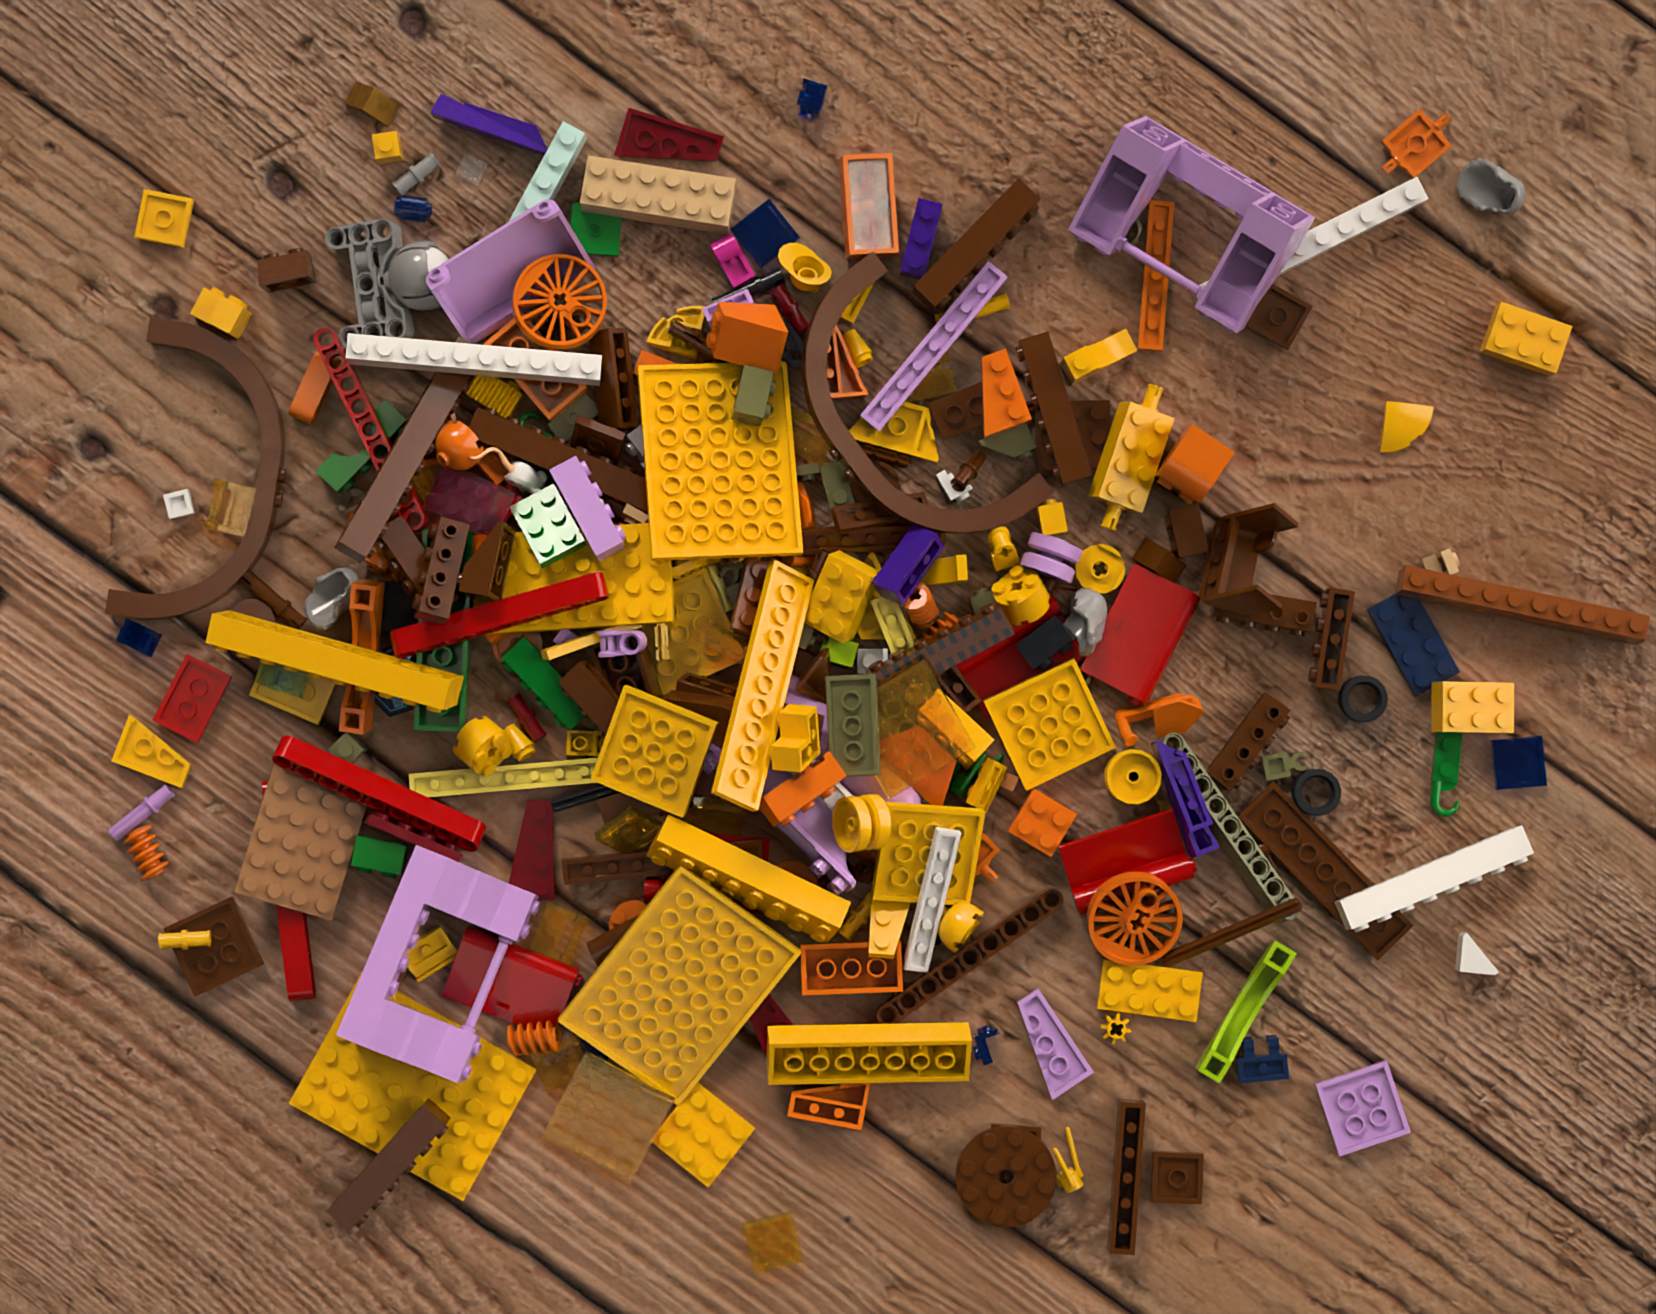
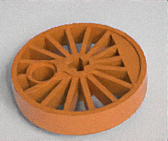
(571, 306)
(1121, 918)

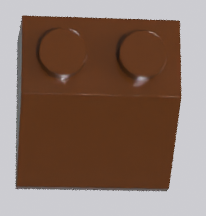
(286, 271)

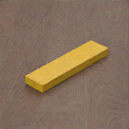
(579, 642)

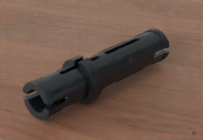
(756, 286)

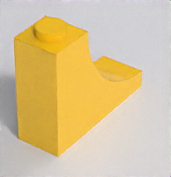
(1097, 356)
(947, 571)

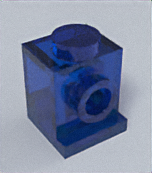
(811, 99)

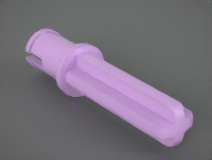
(141, 812)

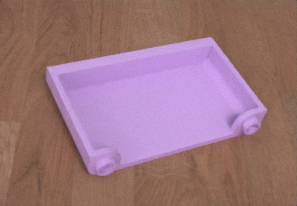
(480, 280)

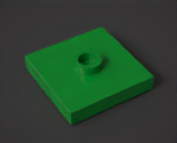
(596, 232)

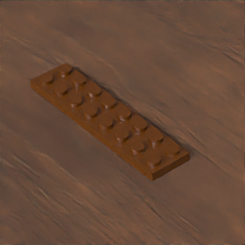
(1317, 863)

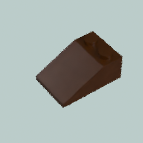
(488, 567)

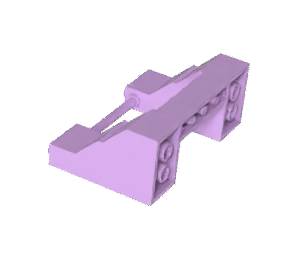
(1255, 256)
(403, 1031)

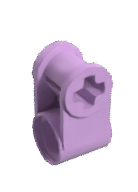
(616, 642)

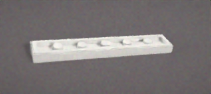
(931, 899)

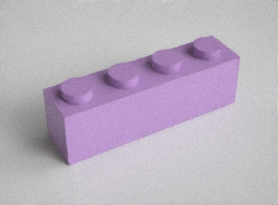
(587, 507)

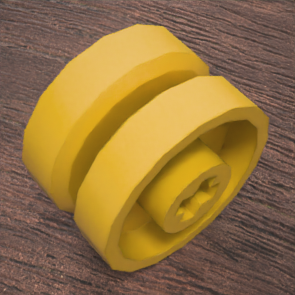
(1117, 776)
(861, 823)

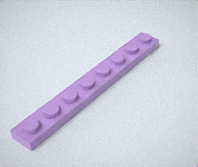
(934, 346)

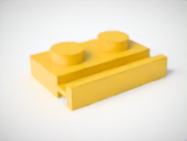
(988, 781)
(431, 953)

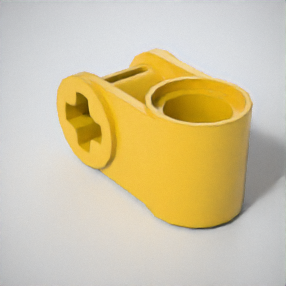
(1001, 549)

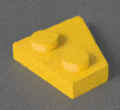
(687, 567)

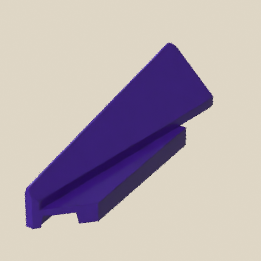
(489, 124)
(1185, 799)

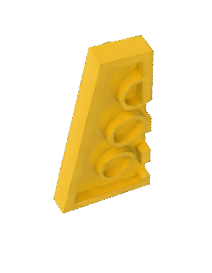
(886, 927)

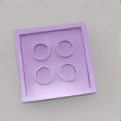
(1362, 1108)

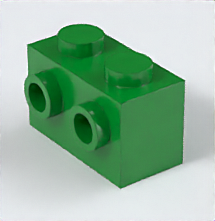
(379, 855)

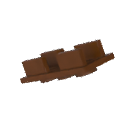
(958, 411)

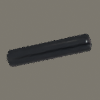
(581, 797)

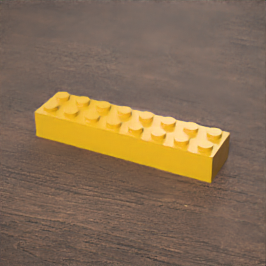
(749, 879)
(868, 1053)

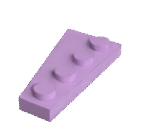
(1054, 1048)

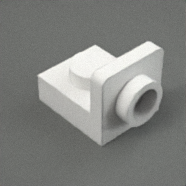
(945, 483)
(866, 657)

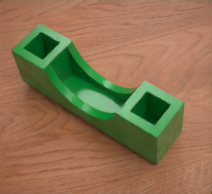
(342, 471)

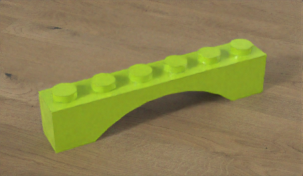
(1252, 996)

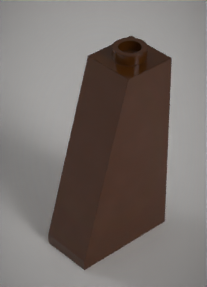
(709, 706)

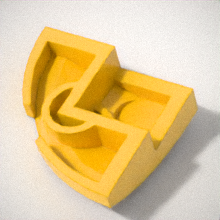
(690, 317)
(1403, 424)

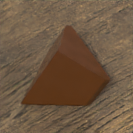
(813, 677)

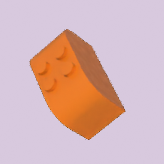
(1193, 464)

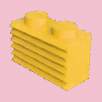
(496, 394)

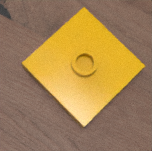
(164, 218)

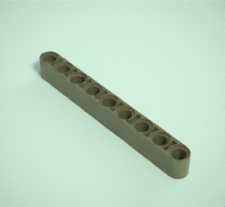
(1237, 835)

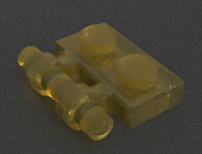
(935, 384)

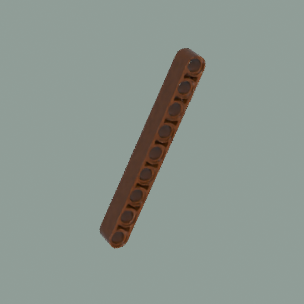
(975, 945)

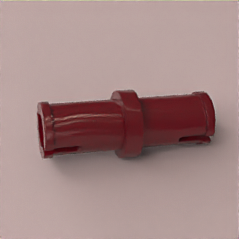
(789, 309)
(526, 718)

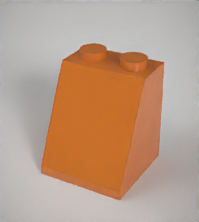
(748, 335)

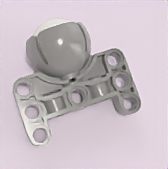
(396, 275)

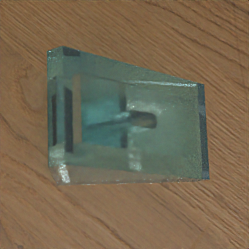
(282, 680)

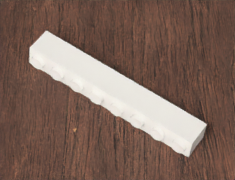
(1434, 877)

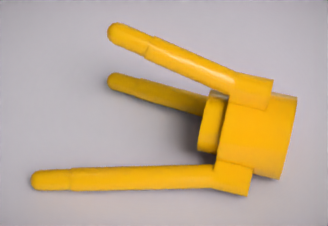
(1069, 1178)

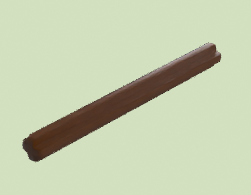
(1232, 932)

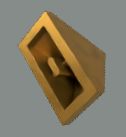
(372, 103)

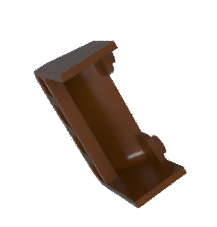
(1234, 556)

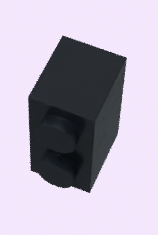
(1046, 643)

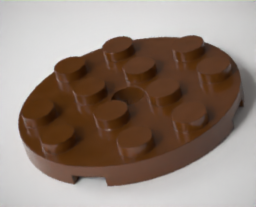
(1024, 1195)

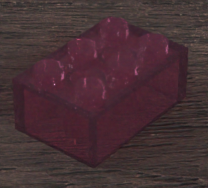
(469, 499)

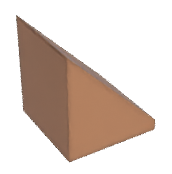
(1009, 781)

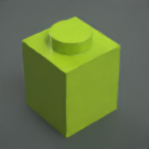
(841, 652)

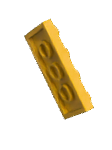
(1150, 990)

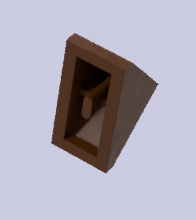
(1159, 560)

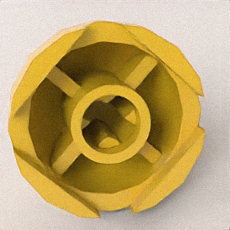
(958, 924)

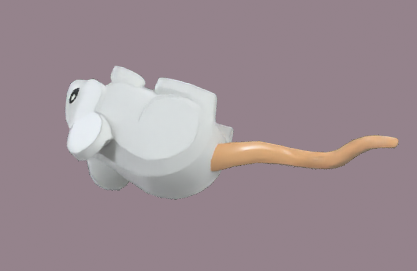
(519, 473)

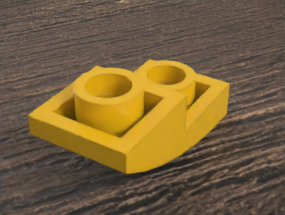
(583, 743)

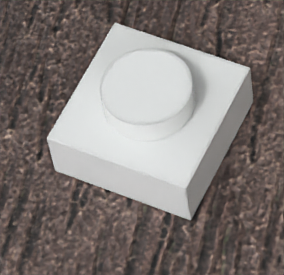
(179, 504)

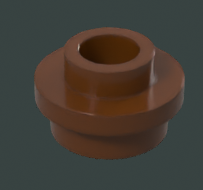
(867, 876)

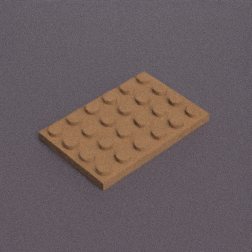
(300, 845)

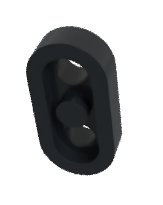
(792, 345)

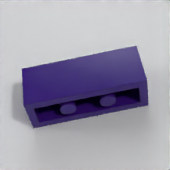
(920, 238)
(908, 564)

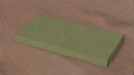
(854, 723)

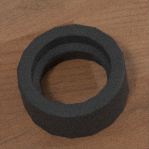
(1382, 698)
(1329, 778)

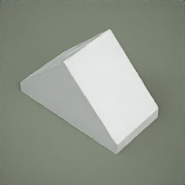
(1471, 958)

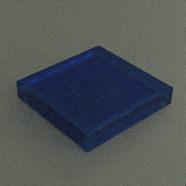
(764, 233)
(1518, 762)

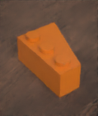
(841, 373)
(1001, 395)
(831, 1106)

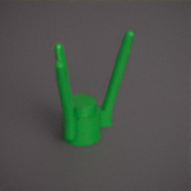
(962, 783)

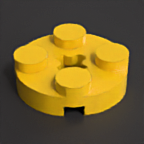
(1113, 564)

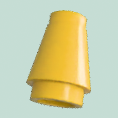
(858, 349)
(520, 742)

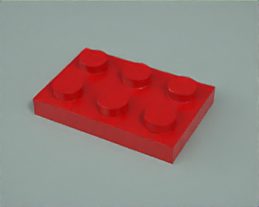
(192, 698)

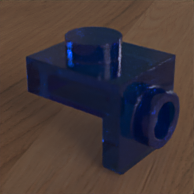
(139, 637)
(981, 1049)

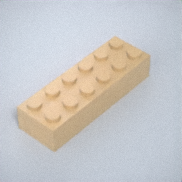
(658, 195)

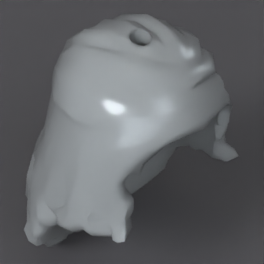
(1482, 184)
(330, 597)
(1087, 619)

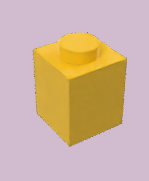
(387, 147)
(1051, 518)

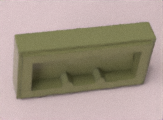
(564, 423)

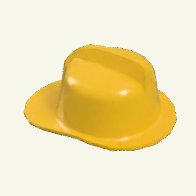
(805, 267)

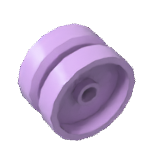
(1052, 554)

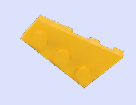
(149, 754)

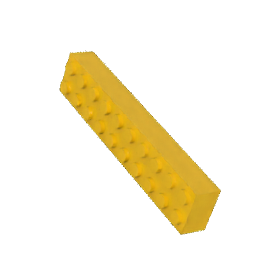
(334, 660)

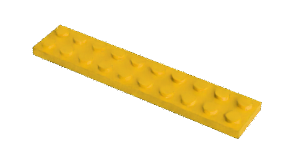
(763, 686)

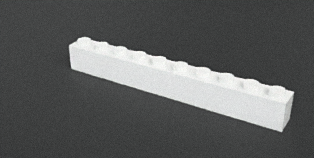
(1356, 222)
(473, 359)

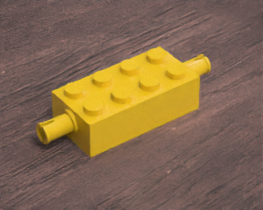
(1131, 457)

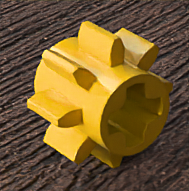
(1122, 1028)

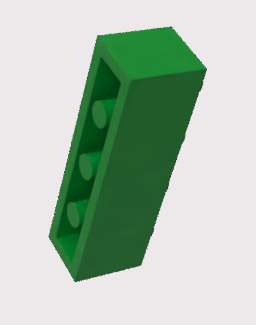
(542, 679)

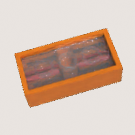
(868, 205)

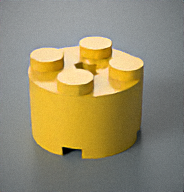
(1022, 595)
(483, 745)

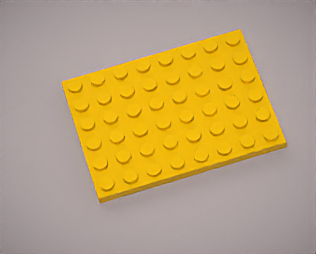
(712, 479)
(679, 984)
(376, 1094)

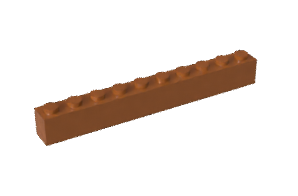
(1522, 605)

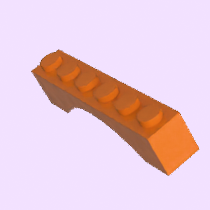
(366, 620)

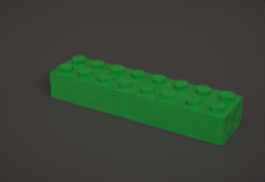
(450, 658)

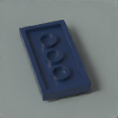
(1413, 642)

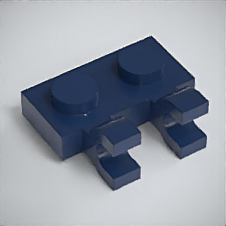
(1264, 1066)

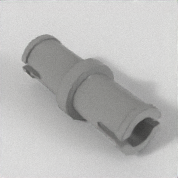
(416, 174)

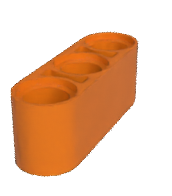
(312, 390)

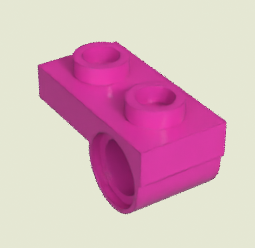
(732, 260)

